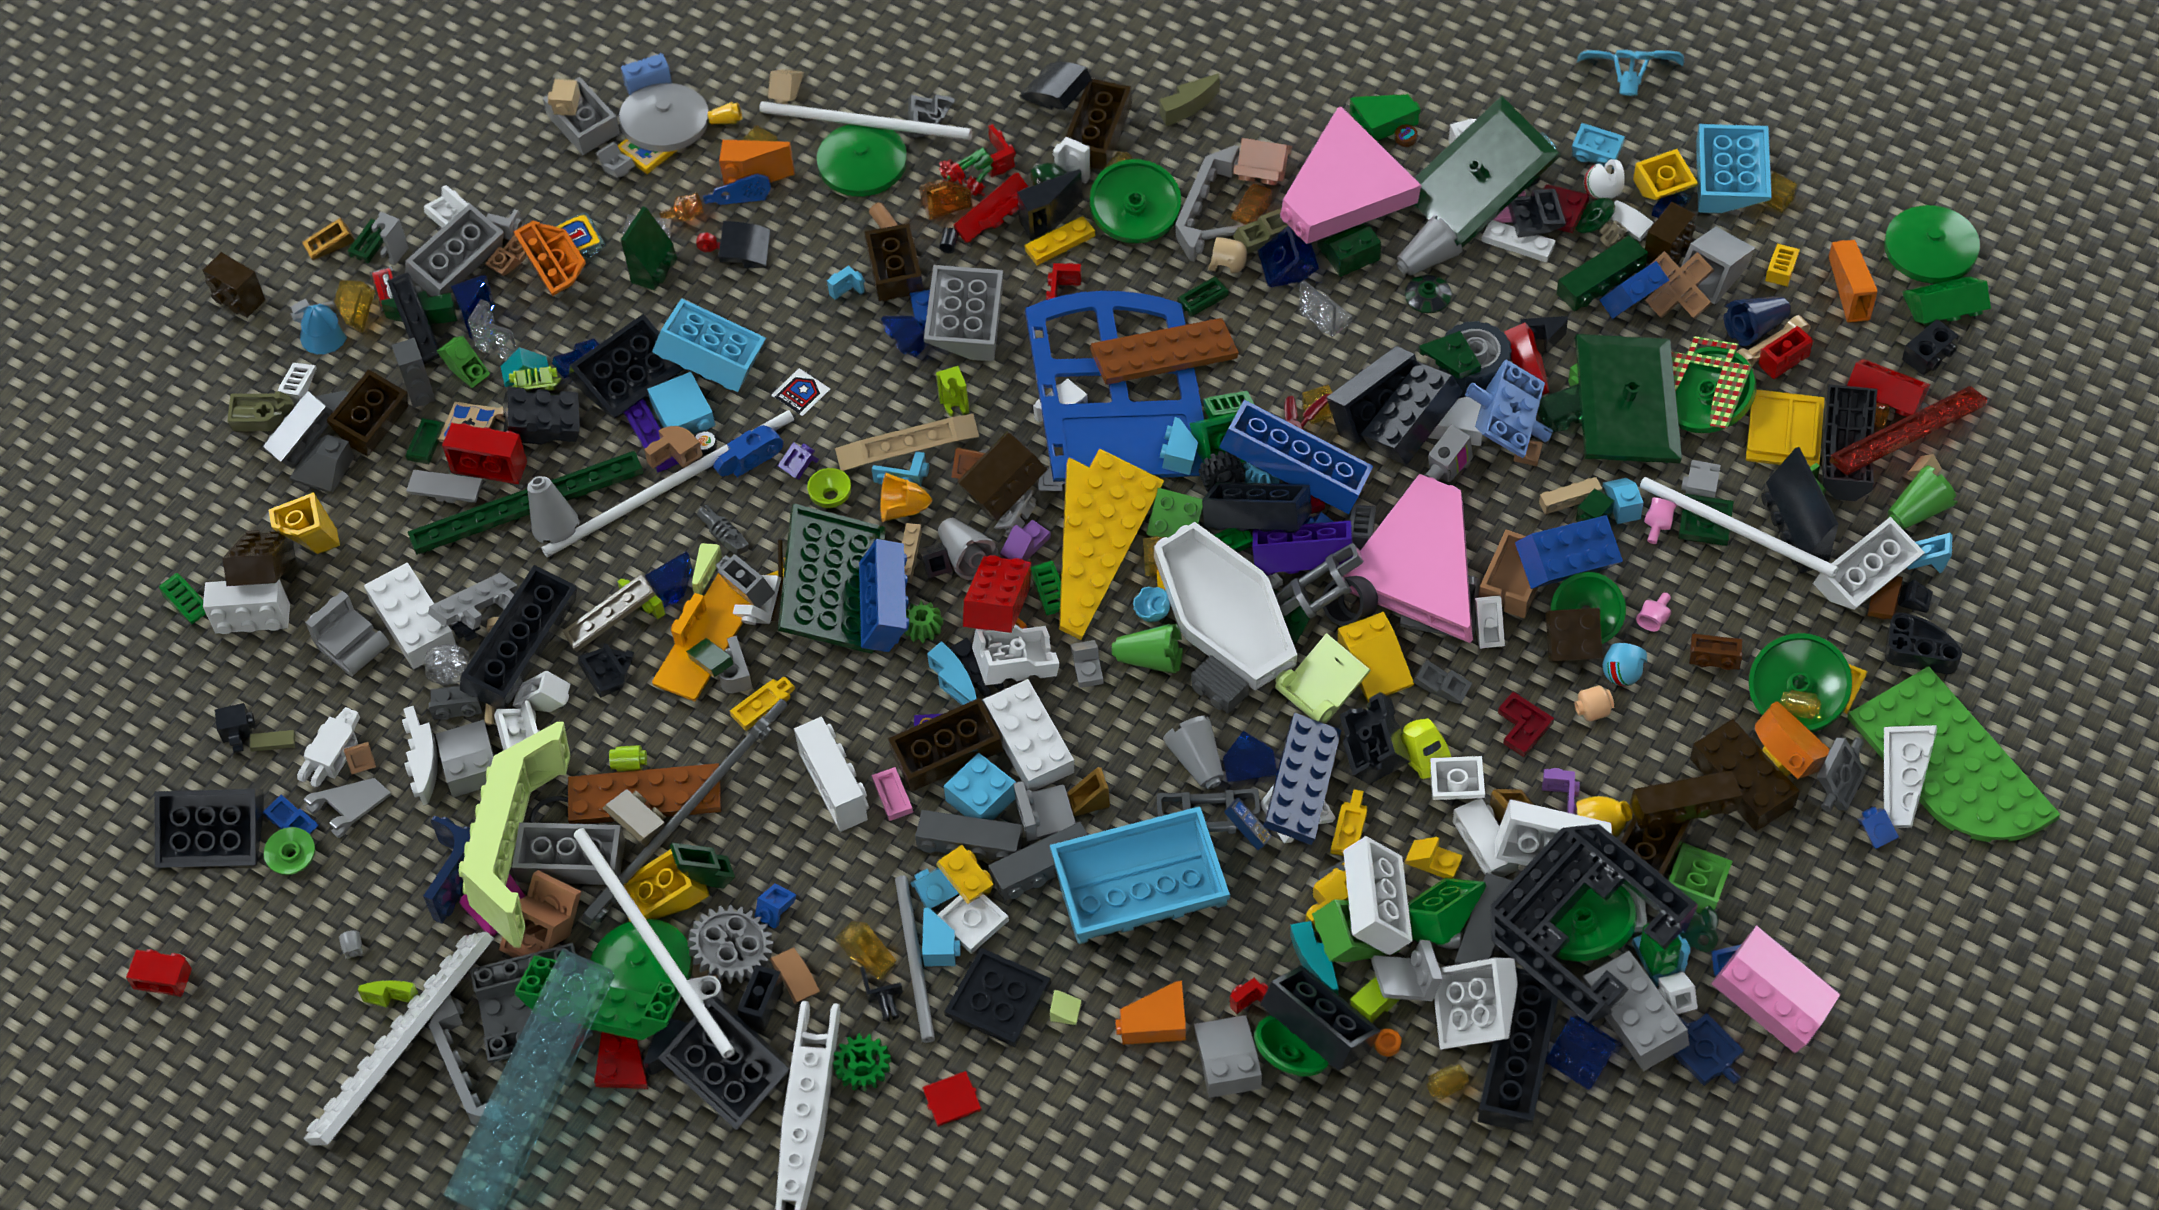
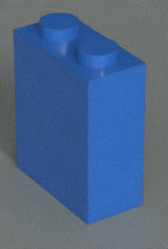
(1634, 289)

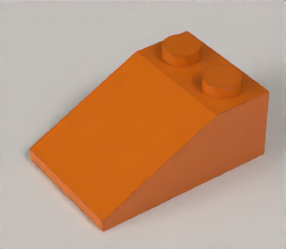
(746, 158)

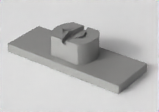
(444, 486)

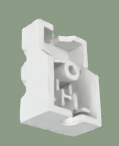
(1014, 654)

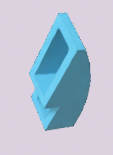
(951, 674)

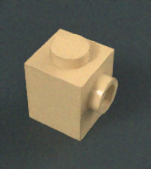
(564, 97)

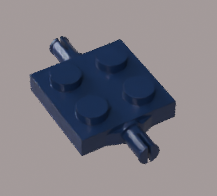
(1709, 1051)

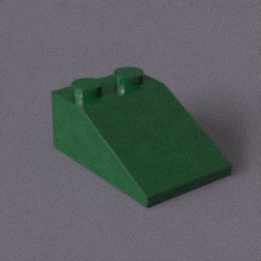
(647, 251)

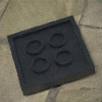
(997, 997)

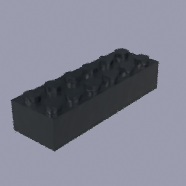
(518, 638)
(1519, 1062)

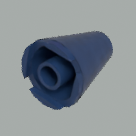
(1754, 317)

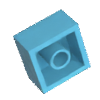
(980, 789)

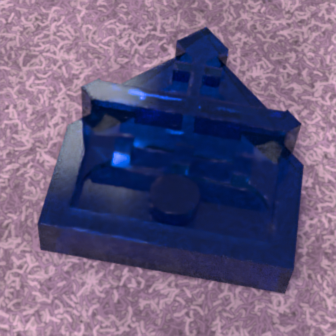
(1249, 760)

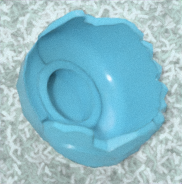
(1152, 604)

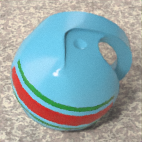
(1624, 663)

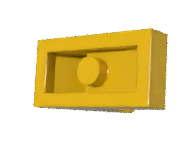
(1429, 857)

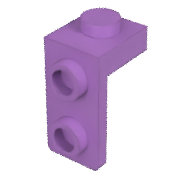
(1562, 781)

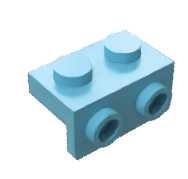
(933, 887)

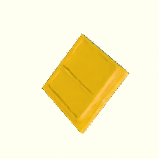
(1783, 423)

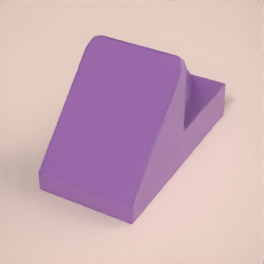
(1025, 541)

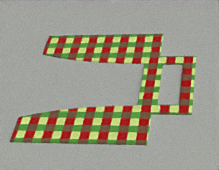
(1730, 381)

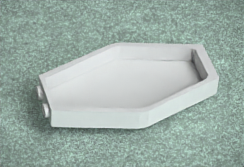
(1224, 605)

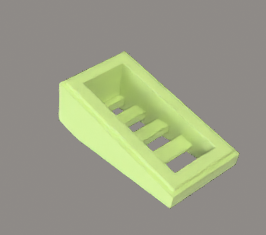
(705, 566)

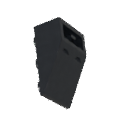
(1049, 203)

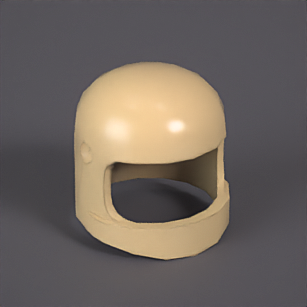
(1229, 254)

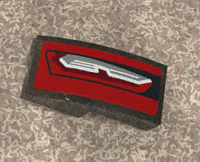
(379, 280)

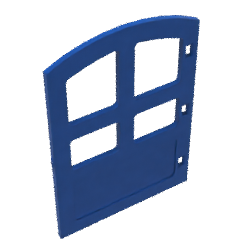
(1119, 427)

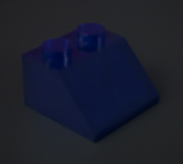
(1287, 259)

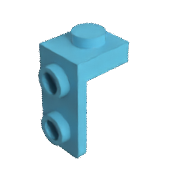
(917, 471)

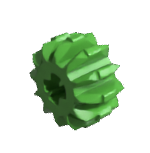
(923, 621)

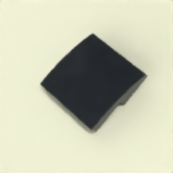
(1536, 213)
(744, 244)

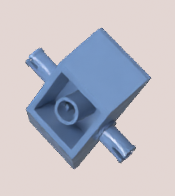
(1510, 408)

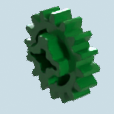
(862, 1072)

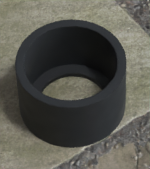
(1337, 610)

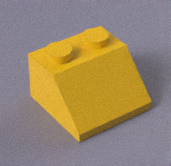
(1663, 175)

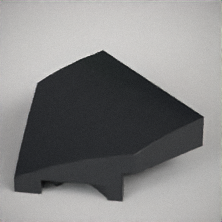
(606, 668)

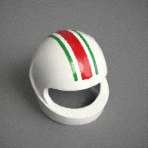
(1601, 183)

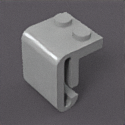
(345, 635)

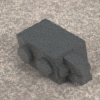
(745, 580)

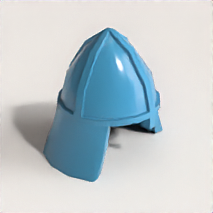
(321, 330)

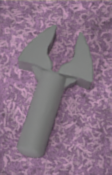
(298, 309)

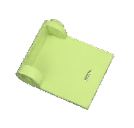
(1320, 681)

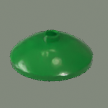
(1595, 592)
(1286, 1050)

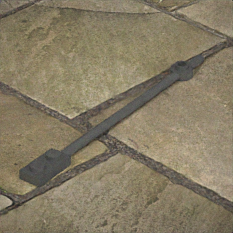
(760, 730)

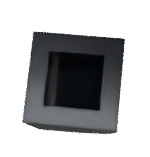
(935, 560)

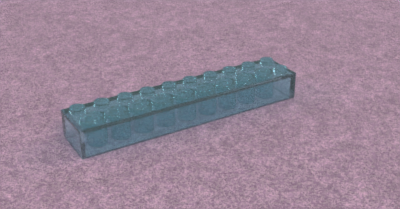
(530, 1083)

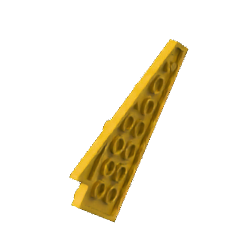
(1100, 522)

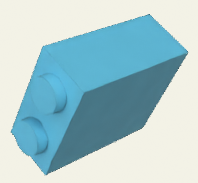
(682, 404)

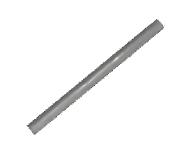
(914, 959)

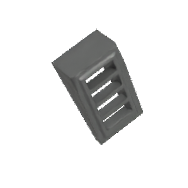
(1362, 526)

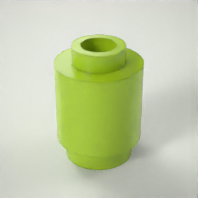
(627, 758)

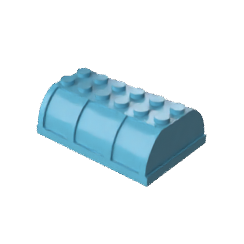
(1139, 874)

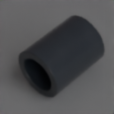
(948, 240)

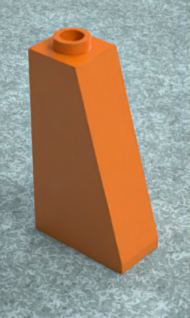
(1852, 280)

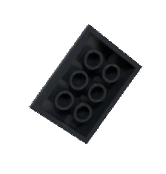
(623, 368)
(1800, 509)
(208, 827)
(732, 1084)

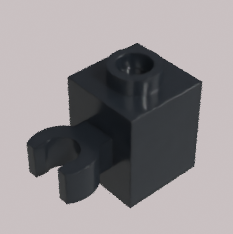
(234, 724)

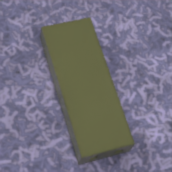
(272, 740)

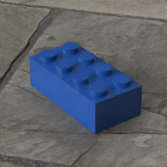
(1568, 550)
(883, 595)

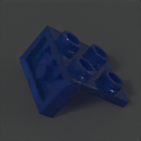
(1582, 1051)

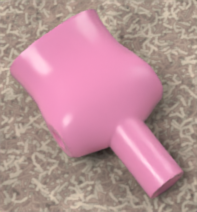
(1659, 517)
(1654, 613)

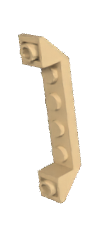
(906, 441)

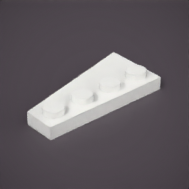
(1905, 767)

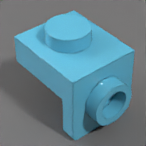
(845, 280)

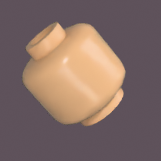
(1594, 703)

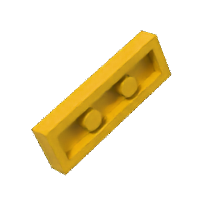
(1059, 240)

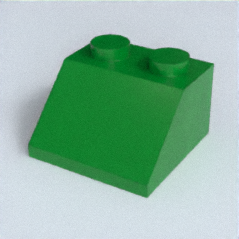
(1210, 434)

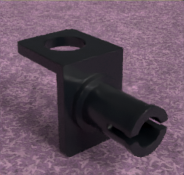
(884, 996)

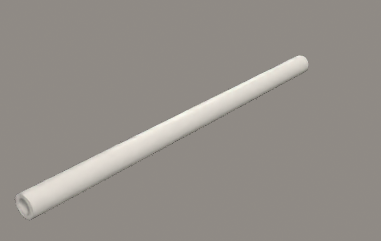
(1739, 527)

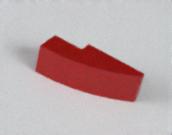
(1525, 352)

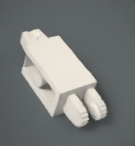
(327, 750)

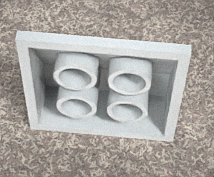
(1475, 1002)

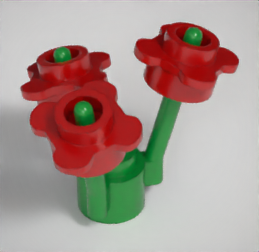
(954, 171)

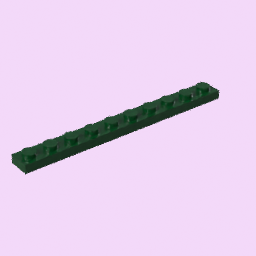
(517, 504)

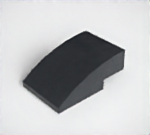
(1057, 85)

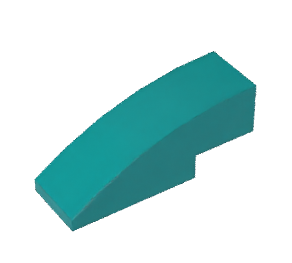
(1312, 954)

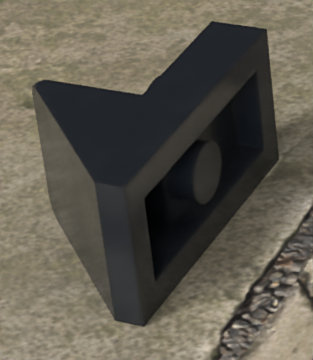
(1548, 328)

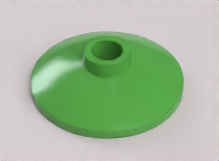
(287, 841)

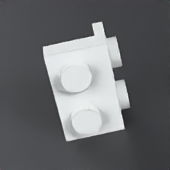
(446, 207)
(515, 724)

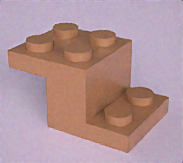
(1262, 161)
(547, 915)

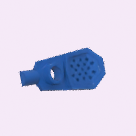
(737, 192)

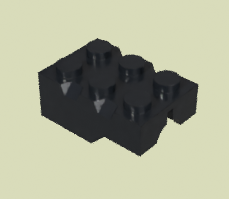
(541, 415)
(1373, 740)

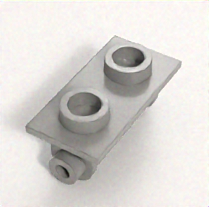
(1022, 507)

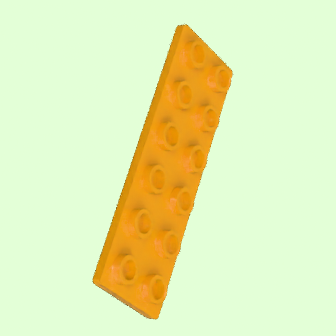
(701, 618)

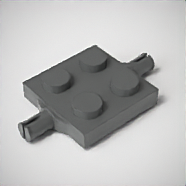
(1841, 773)

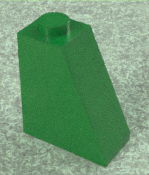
(1384, 113)

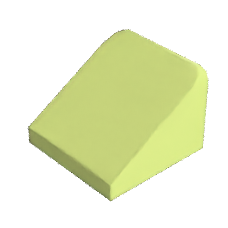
(1064, 1008)

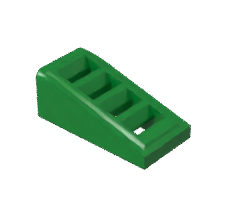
(1215, 402)
(1043, 574)
(173, 588)

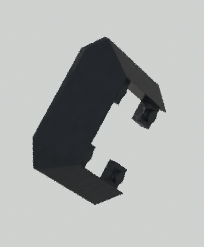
(1552, 883)

